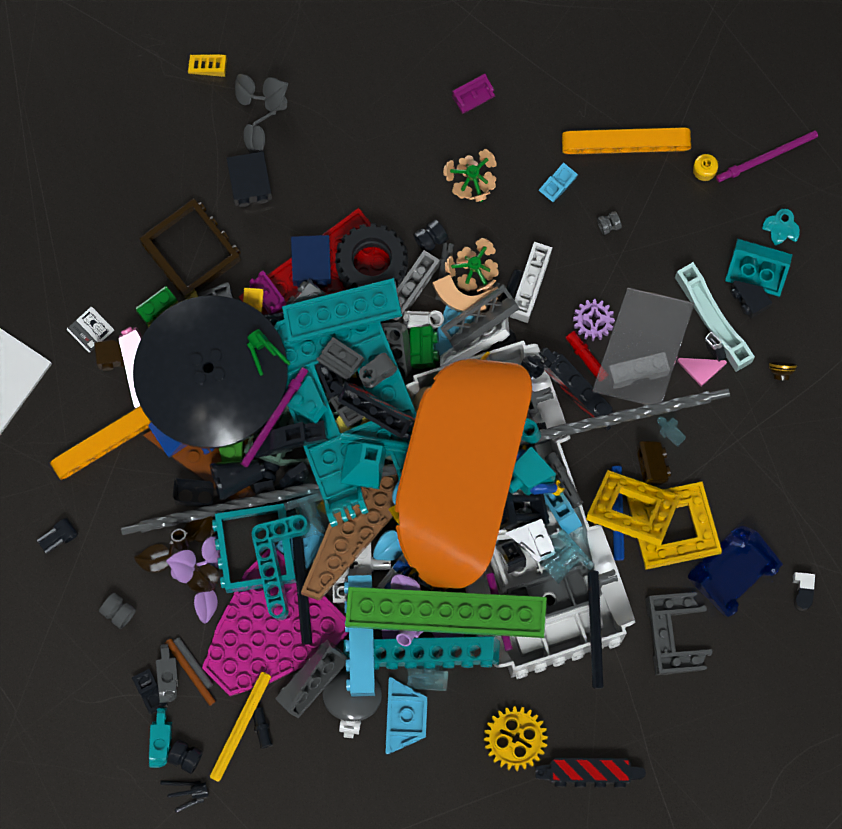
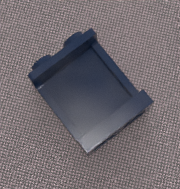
(311, 260)

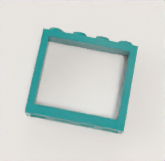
(220, 545)

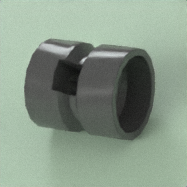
(115, 609)

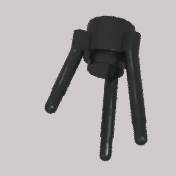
(199, 792)

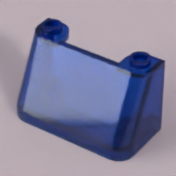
(731, 573)

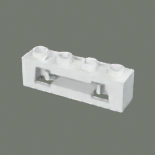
(531, 281)

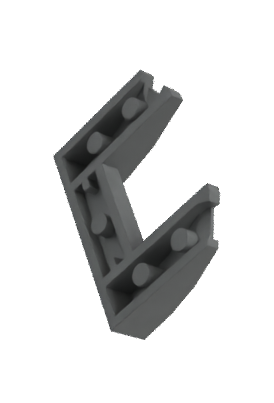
(666, 659)

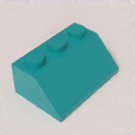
(759, 266)

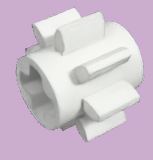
(349, 728)

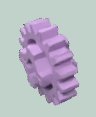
(601, 320)

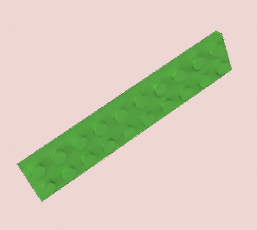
(446, 612)

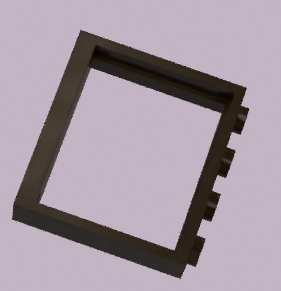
(211, 275)

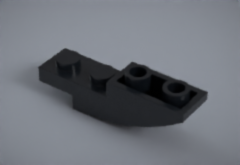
(292, 436)

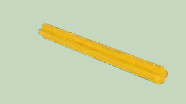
(240, 726)

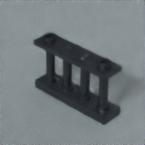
(537, 505)

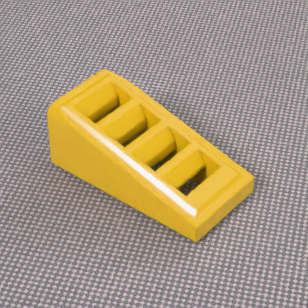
(221, 71)

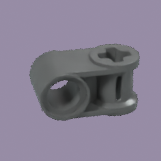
(378, 369)

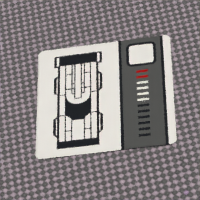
(89, 329)

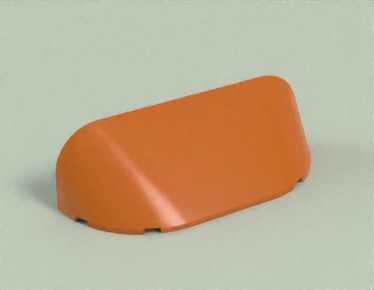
(461, 469)

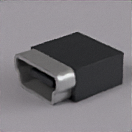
(715, 347)

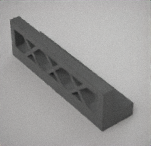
(483, 323)

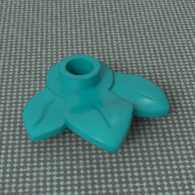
(781, 230)

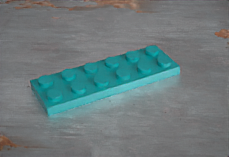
(342, 311)

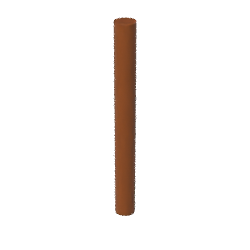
(190, 672)

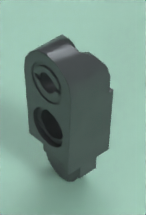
(166, 676)

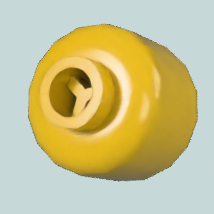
(705, 167)

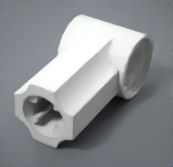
(422, 319)

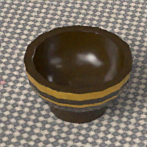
(782, 370)

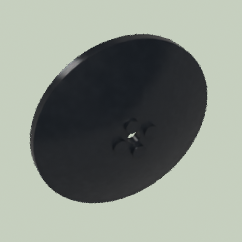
(213, 406)

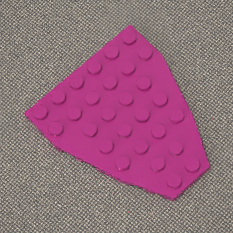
(255, 642)

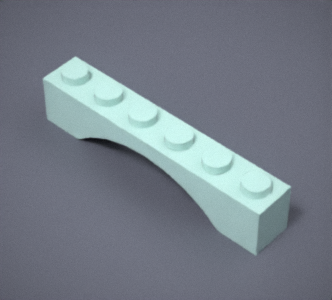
(698, 293)

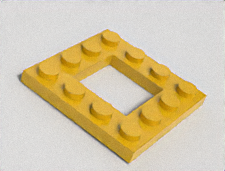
(652, 531)
(702, 546)

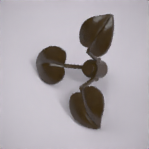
(154, 557)

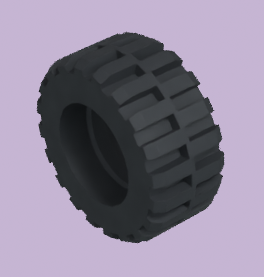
(365, 238)

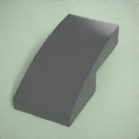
(347, 415)

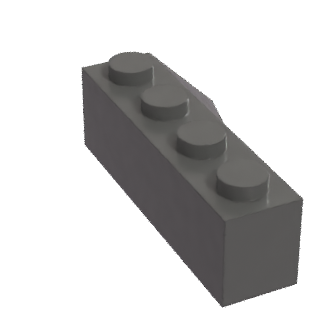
(312, 678)

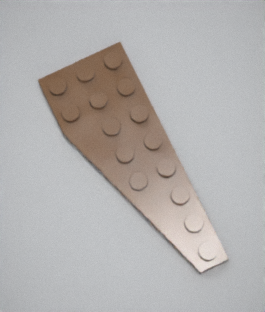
(349, 539)

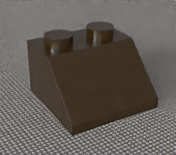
(652, 463)

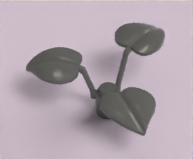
(275, 100)

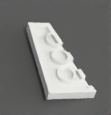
(484, 342)

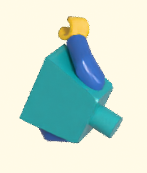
(533, 474)

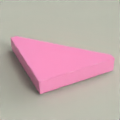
(701, 369)

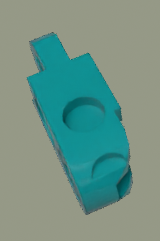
(160, 740)

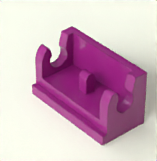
(473, 93)
(272, 298)

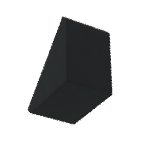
(327, 378)
(512, 556)

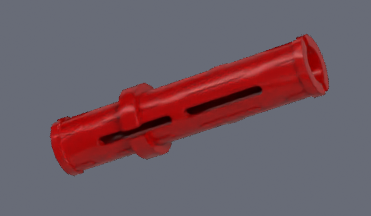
(584, 353)

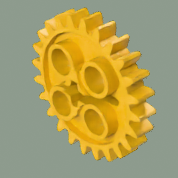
(524, 722)

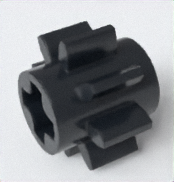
(533, 365)

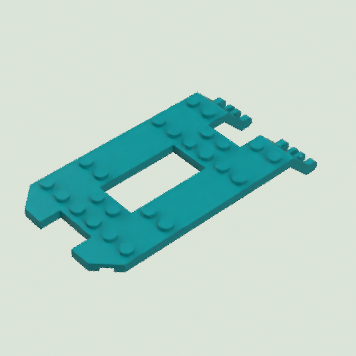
(329, 456)

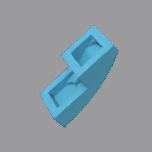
(558, 182)

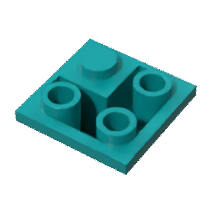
(363, 465)

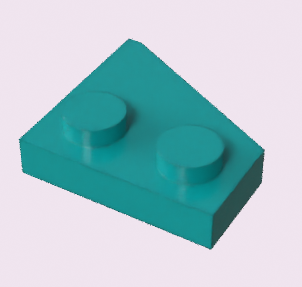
(308, 401)

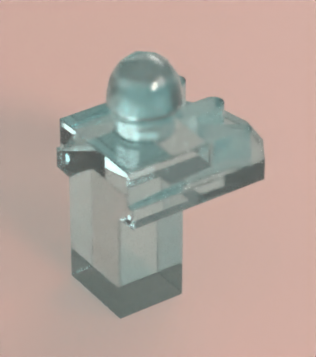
(671, 431)

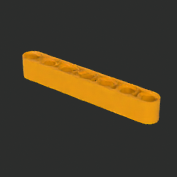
(626, 140)
(100, 443)

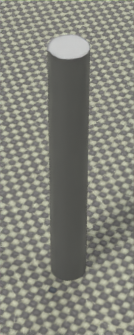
(193, 663)

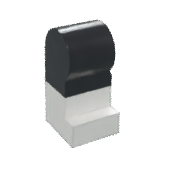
(805, 590)

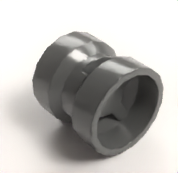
(609, 222)

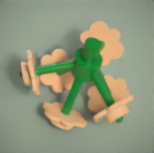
(470, 169)
(467, 259)

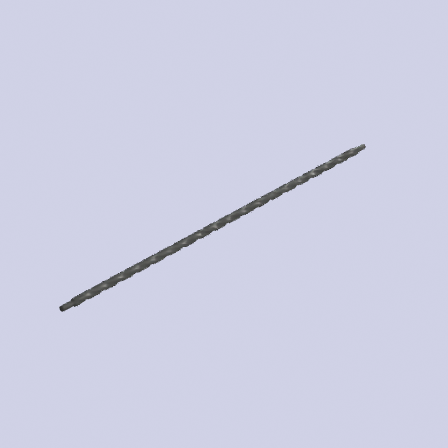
(389, 470)

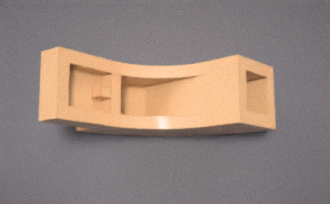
(454, 298)

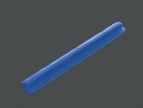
(618, 537)

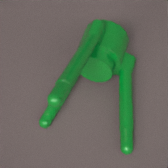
(259, 340)

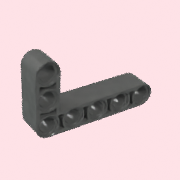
(401, 343)

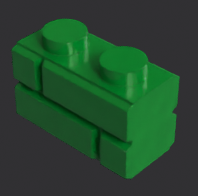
(156, 305)
(423, 348)

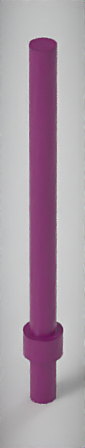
(735, 171)
(293, 386)

